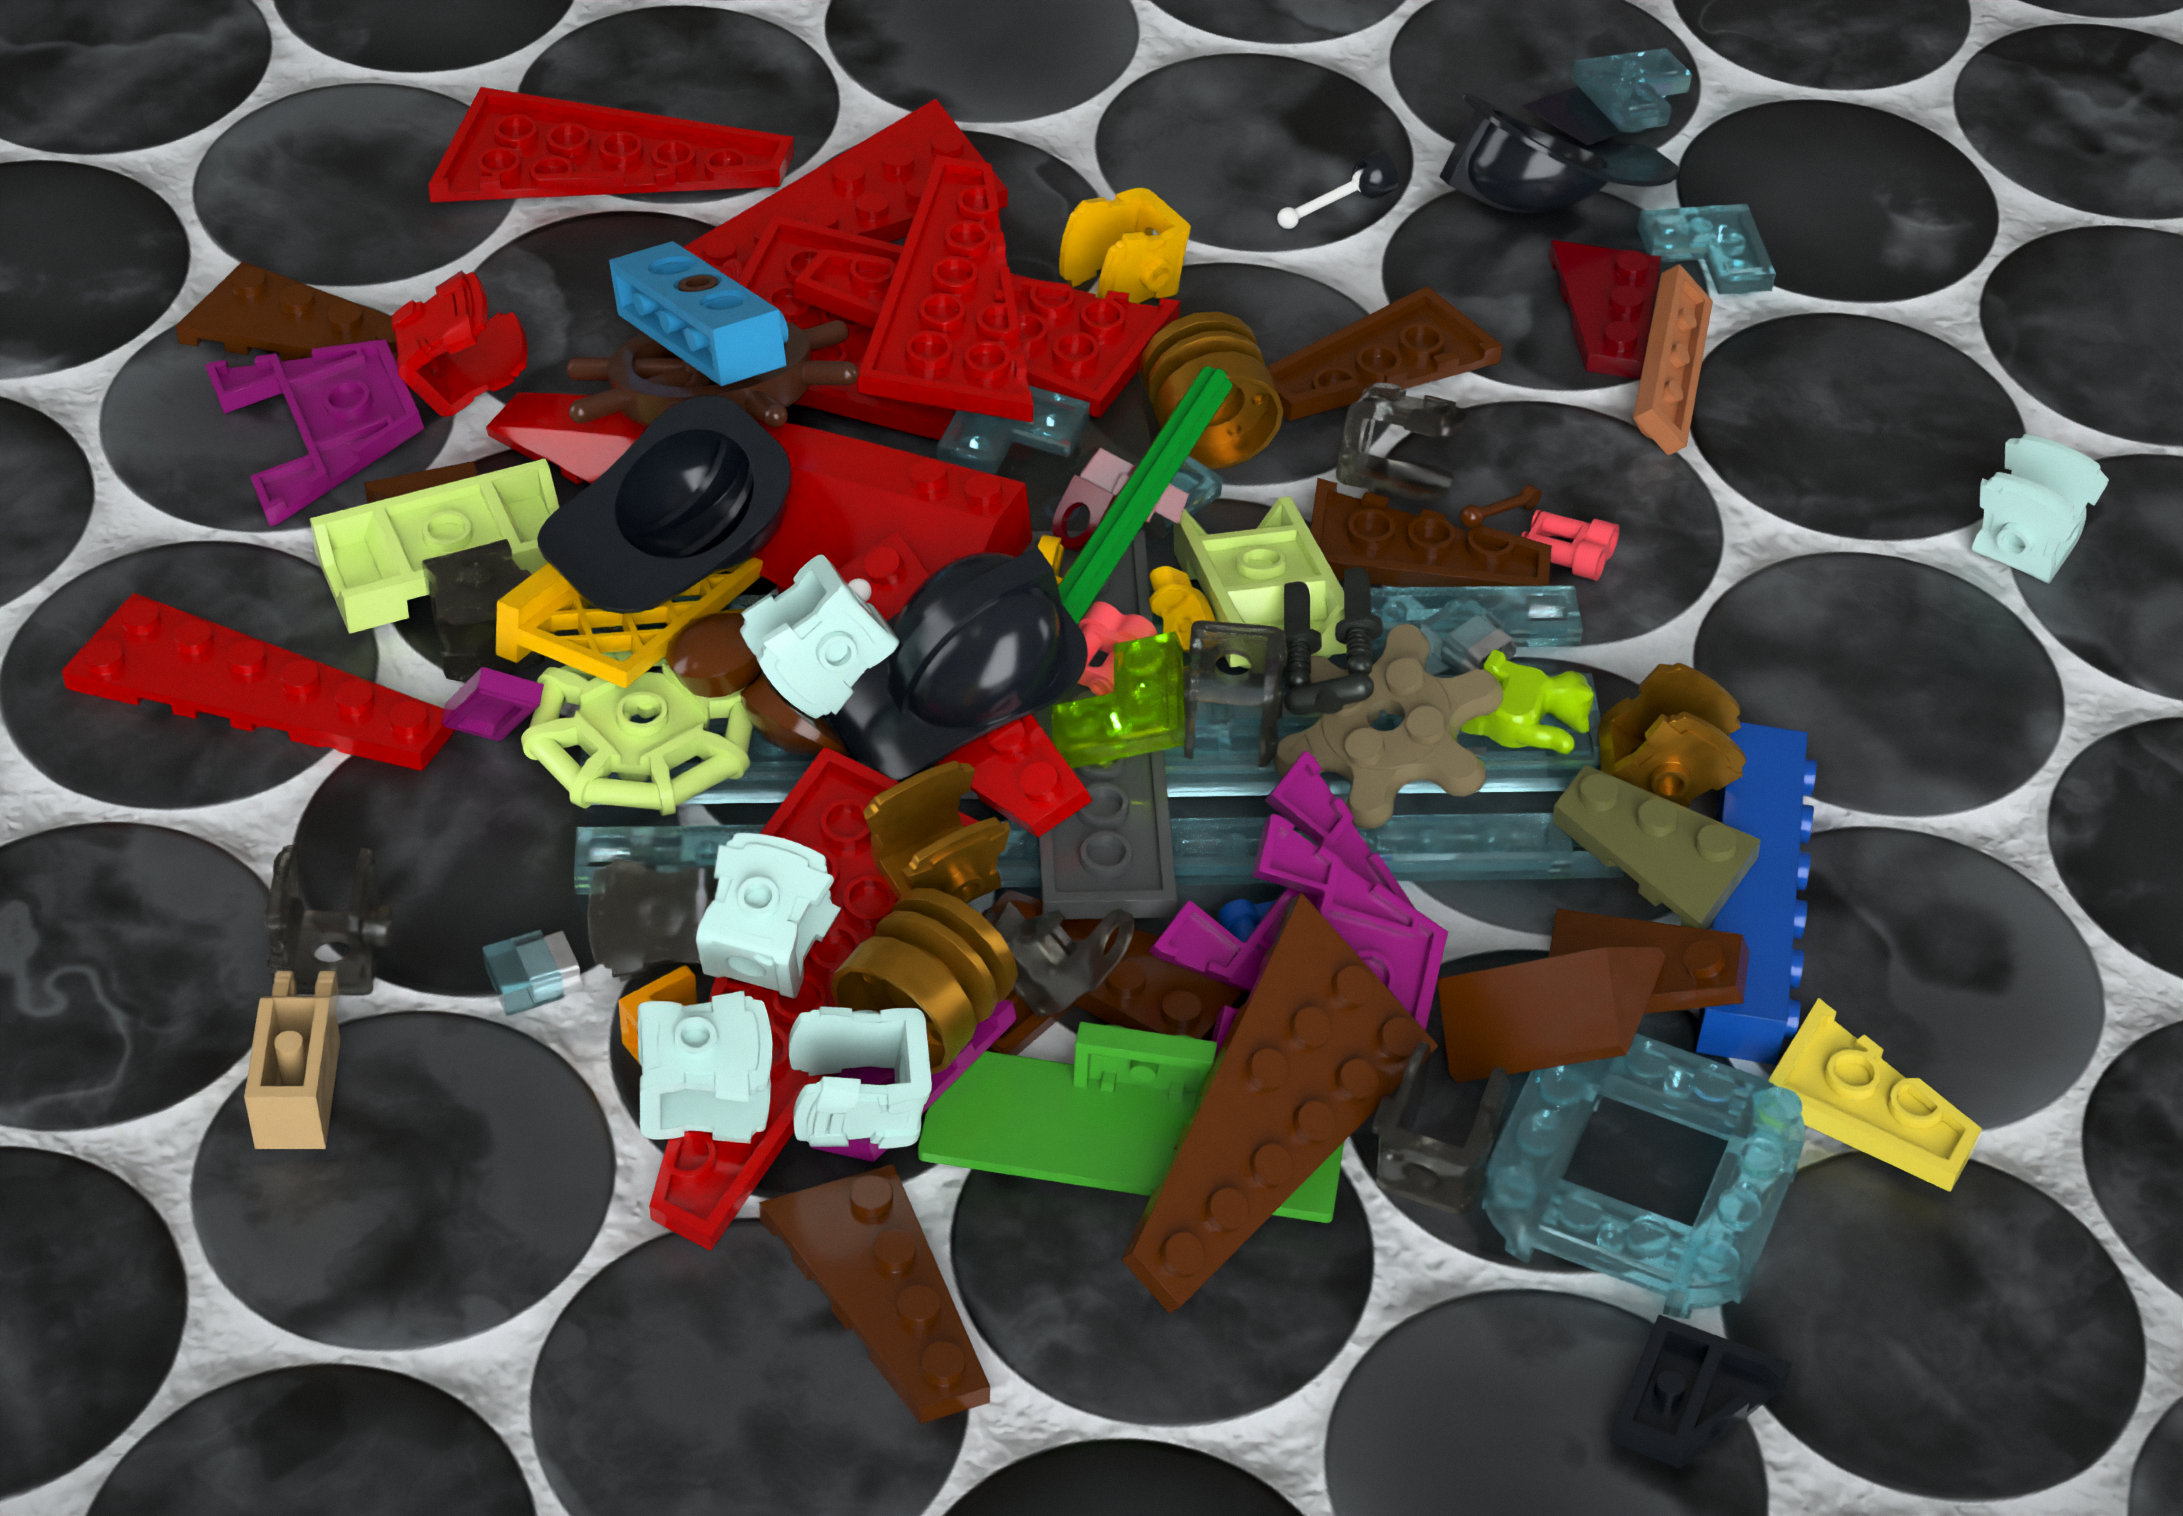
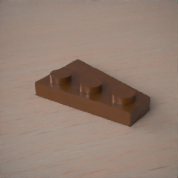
(1699, 965)

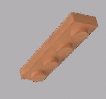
(1673, 360)

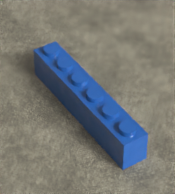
(1764, 904)

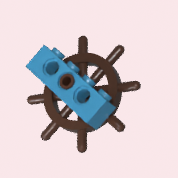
(702, 340)

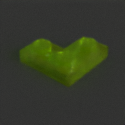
(1138, 717)

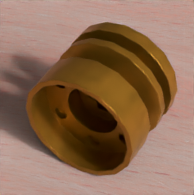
(1217, 340)
(935, 959)

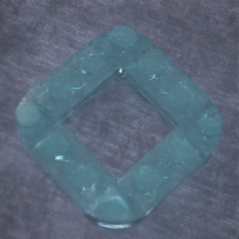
(1684, 1263)

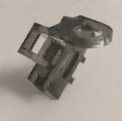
(1065, 968)

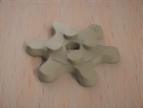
(1417, 749)

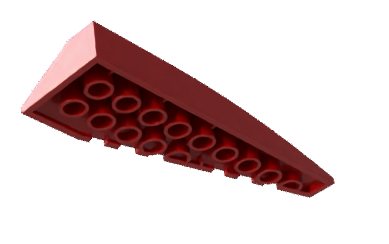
(840, 493)

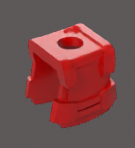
(452, 349)

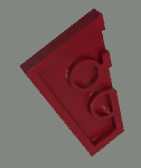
(1610, 303)

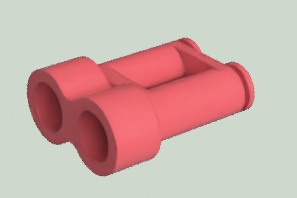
(1590, 543)
(1102, 629)

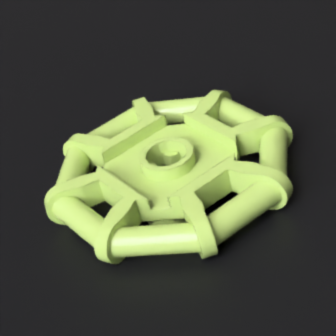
(632, 748)

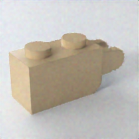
(293, 1064)

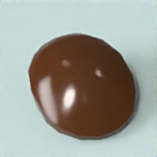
(712, 655)
(786, 724)

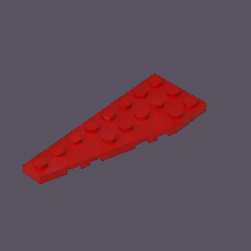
(708, 1179)

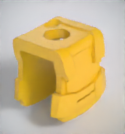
(1122, 244)

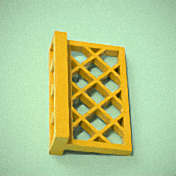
(548, 604)

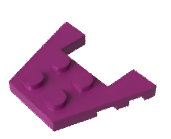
(345, 408)
(1303, 798)
(1379, 926)

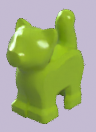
(1527, 699)

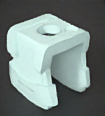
(2039, 507)
(817, 638)
(765, 912)
(705, 1068)
(843, 1107)

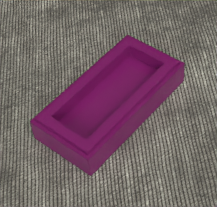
(492, 704)

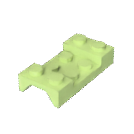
(378, 548)
(1248, 569)

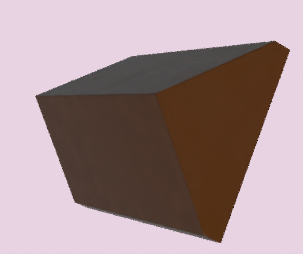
(1546, 1011)

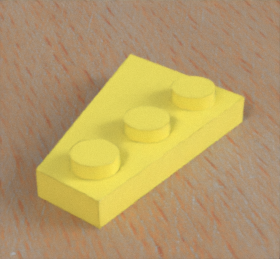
(1870, 1104)

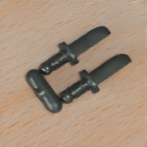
(1355, 630)

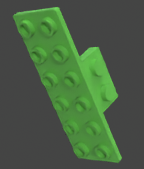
(1091, 1121)

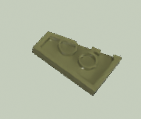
(1663, 846)

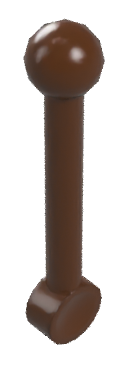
(1473, 515)

